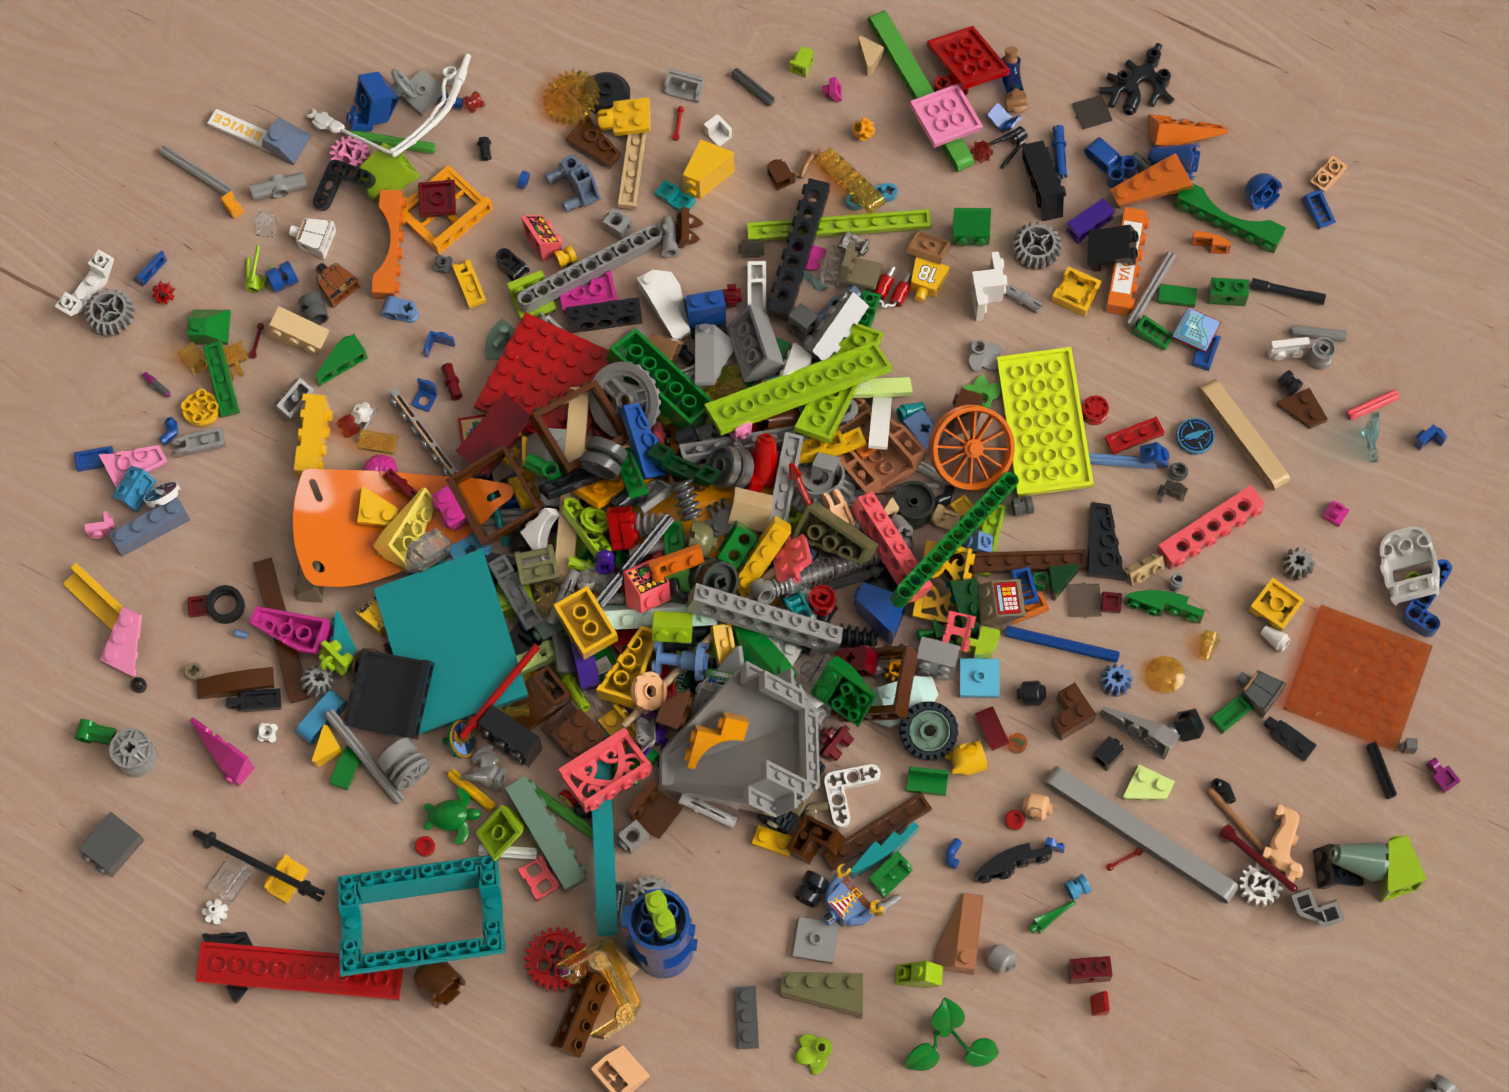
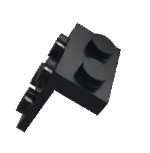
(1331, 874)

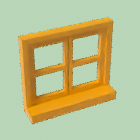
(459, 226)

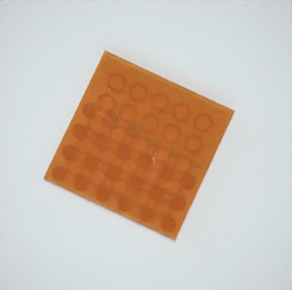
(1358, 678)

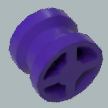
(604, 562)

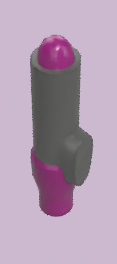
(156, 385)

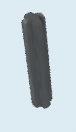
(753, 87)

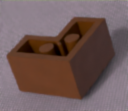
(1076, 712)
(811, 836)

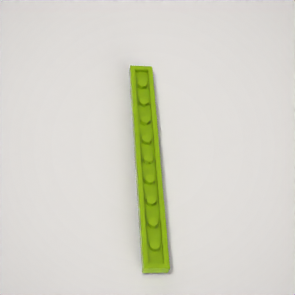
(840, 224)

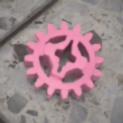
(356, 148)

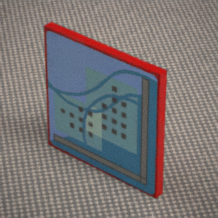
(1196, 329)

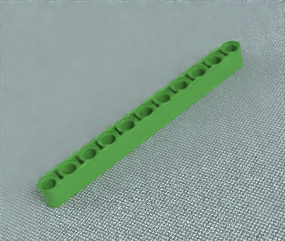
(914, 79)

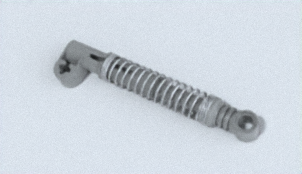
(767, 590)

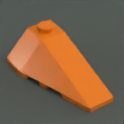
(1168, 131)

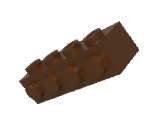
(581, 1015)

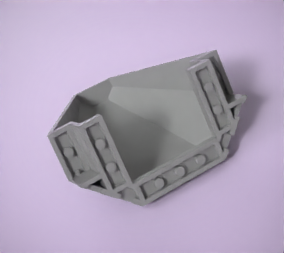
(773, 764)

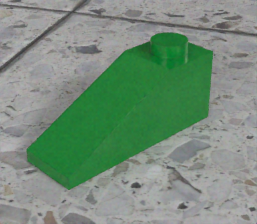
(343, 357)

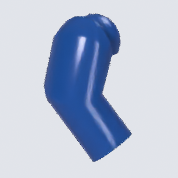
(171, 430)
(950, 853)

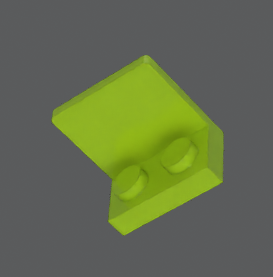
(520, 284)

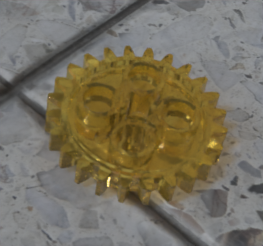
(562, 106)

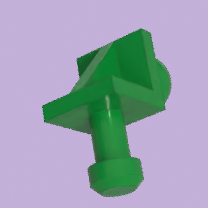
(936, 631)

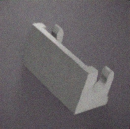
(684, 86)

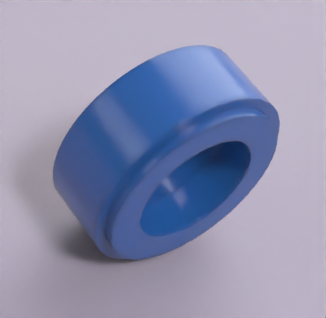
(523, 180)

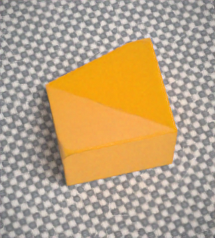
(231, 205)

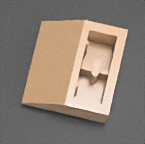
(619, 1071)

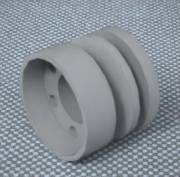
(140, 760)
(403, 763)

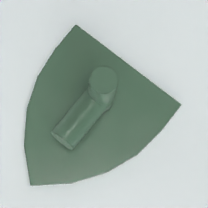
(498, 339)

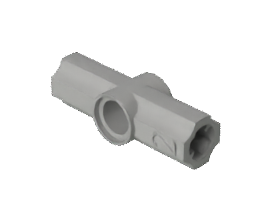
(278, 186)

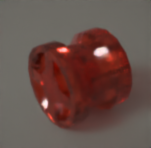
(474, 101)
(348, 426)

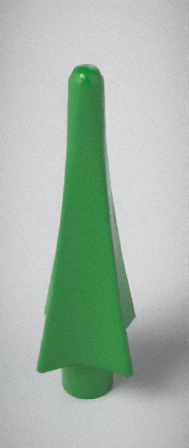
(1042, 922)

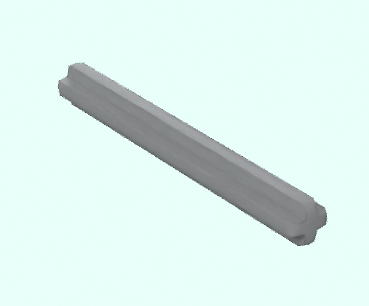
(195, 170)
(1150, 289)

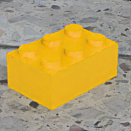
(585, 622)

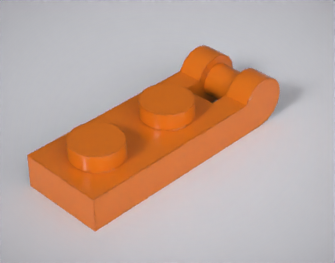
(676, 562)

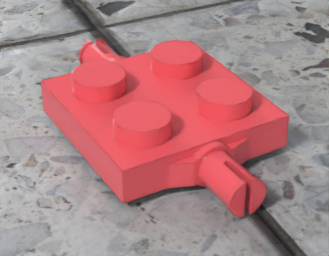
(792, 559)

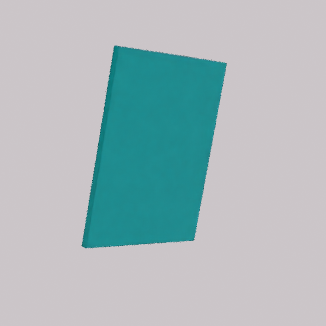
(459, 625)

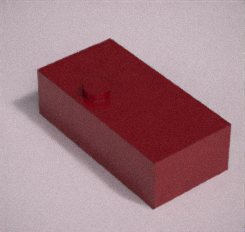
(500, 426)

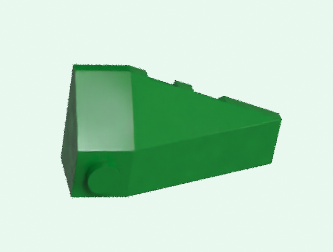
(761, 651)

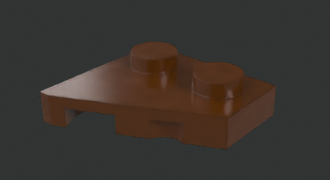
(1304, 408)

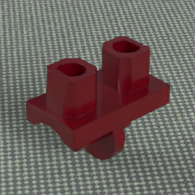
(830, 749)

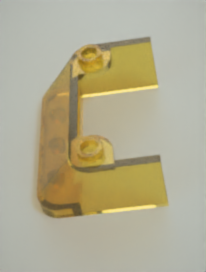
(605, 956)

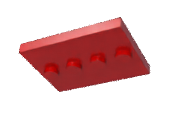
(968, 57)

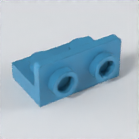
(134, 487)

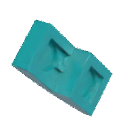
(672, 196)

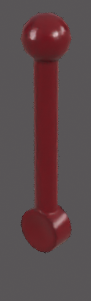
(252, 354)

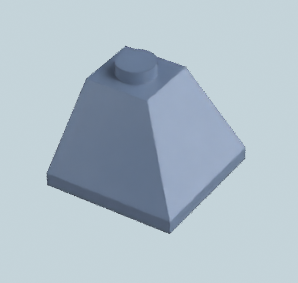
(285, 140)

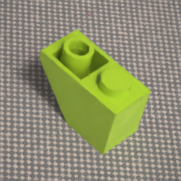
(919, 974)

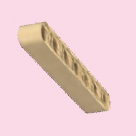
(1244, 434)

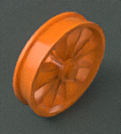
(971, 447)

